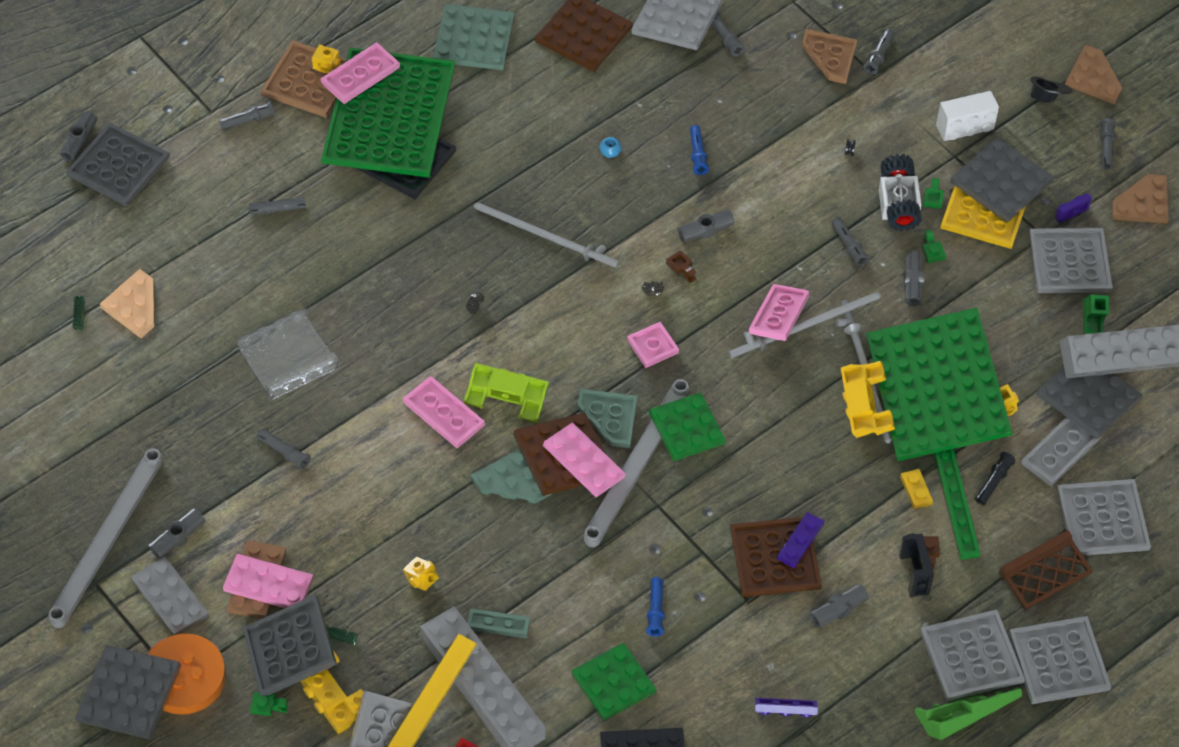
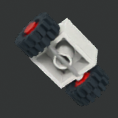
(899, 193)

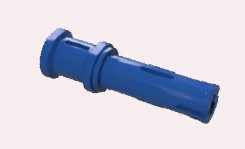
(698, 156)
(655, 614)

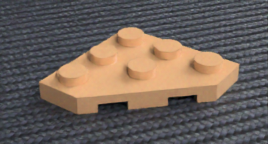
(133, 303)

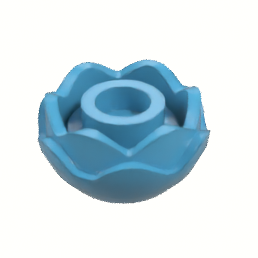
(610, 147)

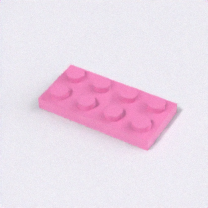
(360, 73)
(779, 312)
(443, 412)
(584, 459)
(267, 582)

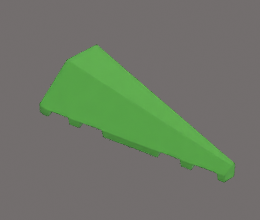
(958, 714)

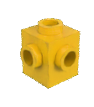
(325, 59)
(1010, 399)
(421, 573)

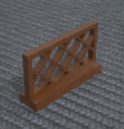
(1033, 558)

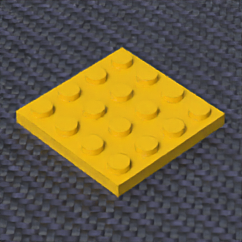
(974, 220)

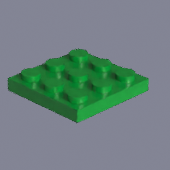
(687, 426)
(613, 681)

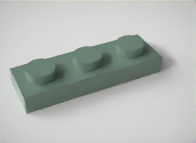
(499, 623)

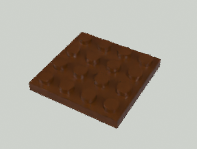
(584, 32)
(545, 468)
(756, 555)

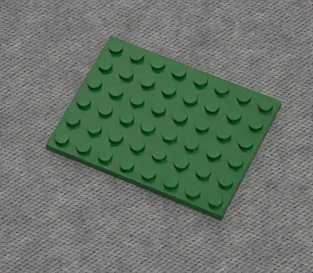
(393, 121)
(939, 384)

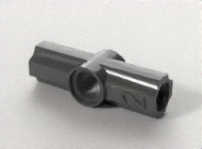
(78, 136)
(706, 225)
(913, 278)
(184, 526)
(839, 606)

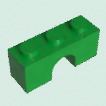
(1094, 313)

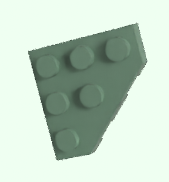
(610, 415)
(509, 479)

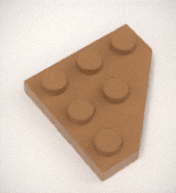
(830, 53)
(1094, 76)
(1143, 201)

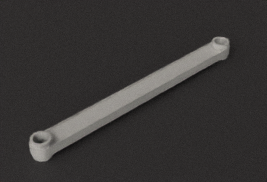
(633, 468)
(105, 538)

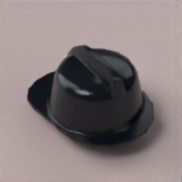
(1047, 90)

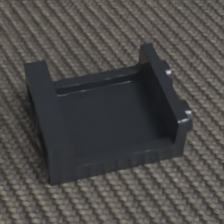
(921, 580)

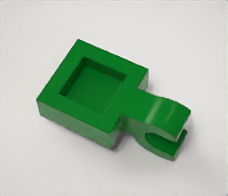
(933, 196)
(932, 250)
(266, 704)

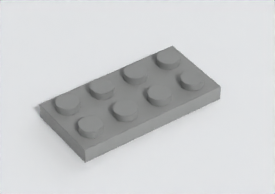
(1059, 451)
(169, 596)

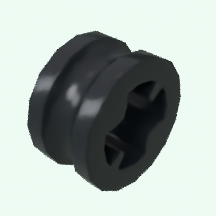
(850, 147)

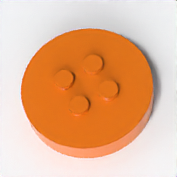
(200, 674)

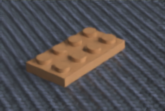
(250, 607)

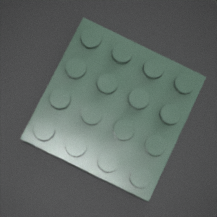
(474, 36)

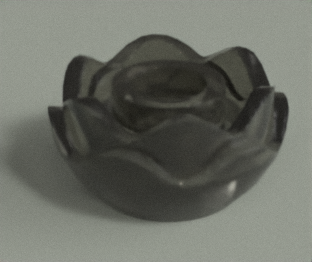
(653, 288)
(474, 302)

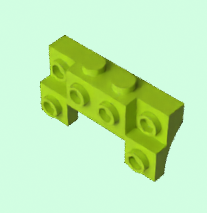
(509, 387)

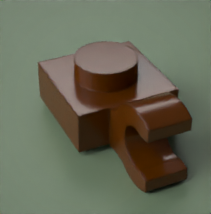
(681, 264)
(933, 549)

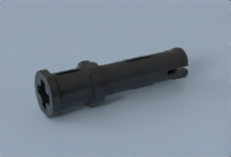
(998, 472)

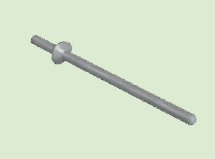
(586, 251)
(853, 329)
(762, 341)

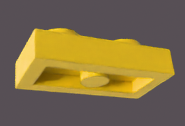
(916, 489)

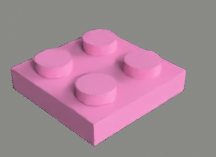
(652, 344)

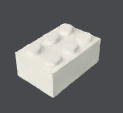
(967, 116)

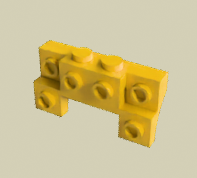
(861, 401)
(331, 700)

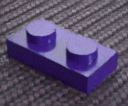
(1073, 208)

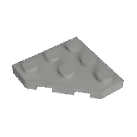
(378, 720)

